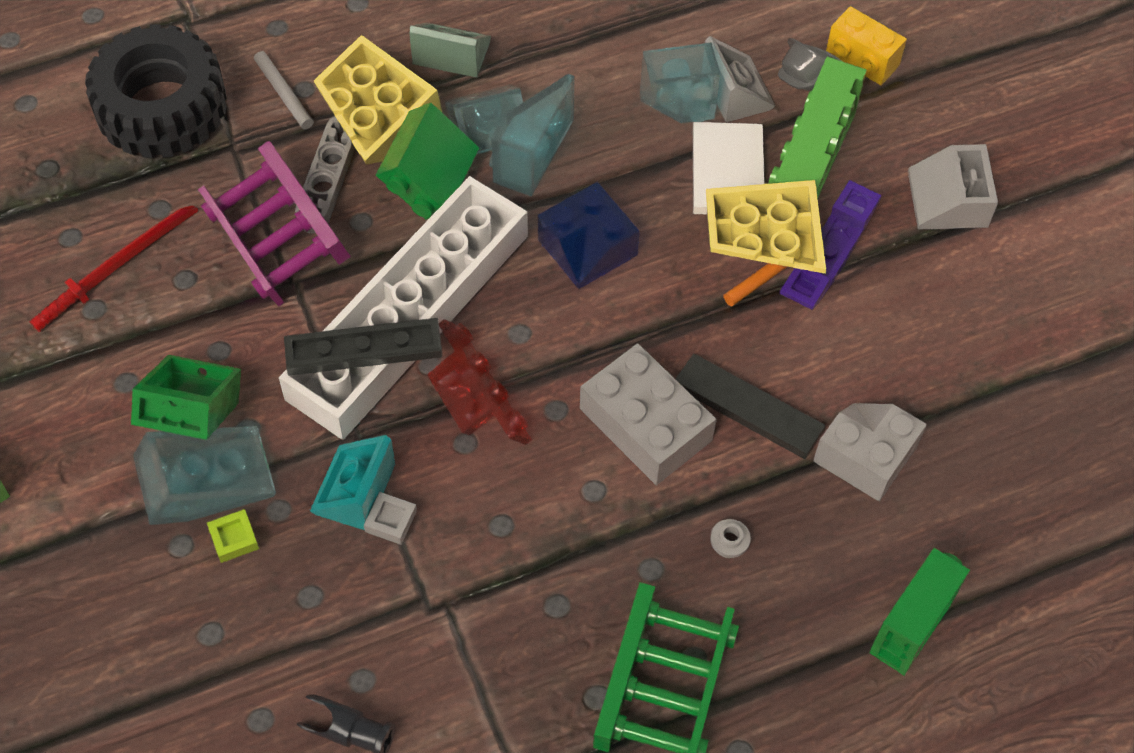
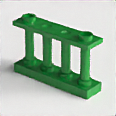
(637, 649)

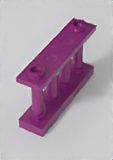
(306, 218)

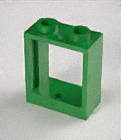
(183, 400)
(919, 610)

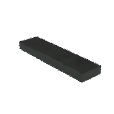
(362, 346)
(750, 406)

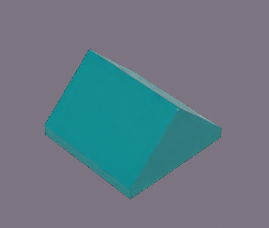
(355, 480)

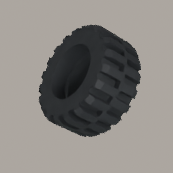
(146, 59)

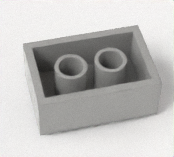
(647, 413)

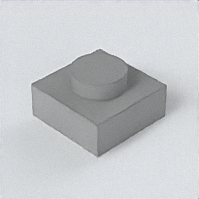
(390, 518)

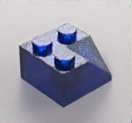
(588, 235)

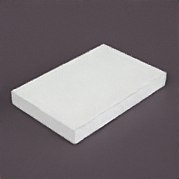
(725, 158)

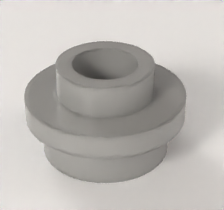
(728, 548)

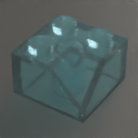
(681, 82)

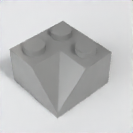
(869, 445)

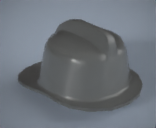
(802, 65)

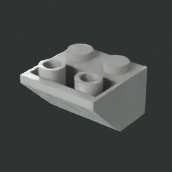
(954, 188)

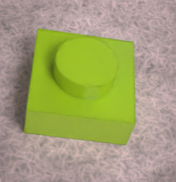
(232, 536)

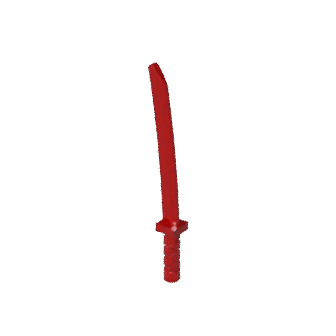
(79, 289)

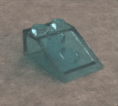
(531, 136)
(199, 477)

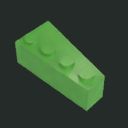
(822, 125)

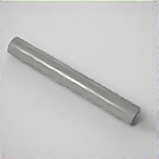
(283, 90)

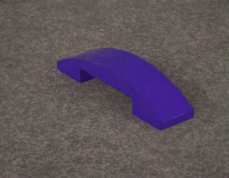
(839, 236)

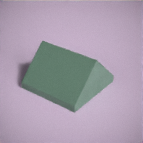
(448, 48)

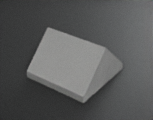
(740, 85)

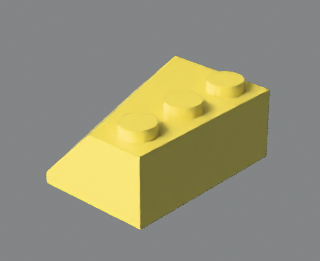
(372, 96)
(768, 224)

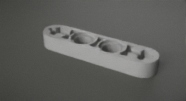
(327, 172)

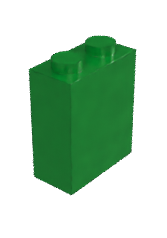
(427, 160)

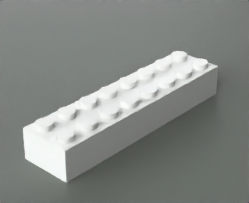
(423, 280)

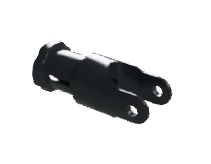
(352, 728)

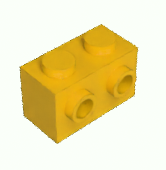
(866, 44)

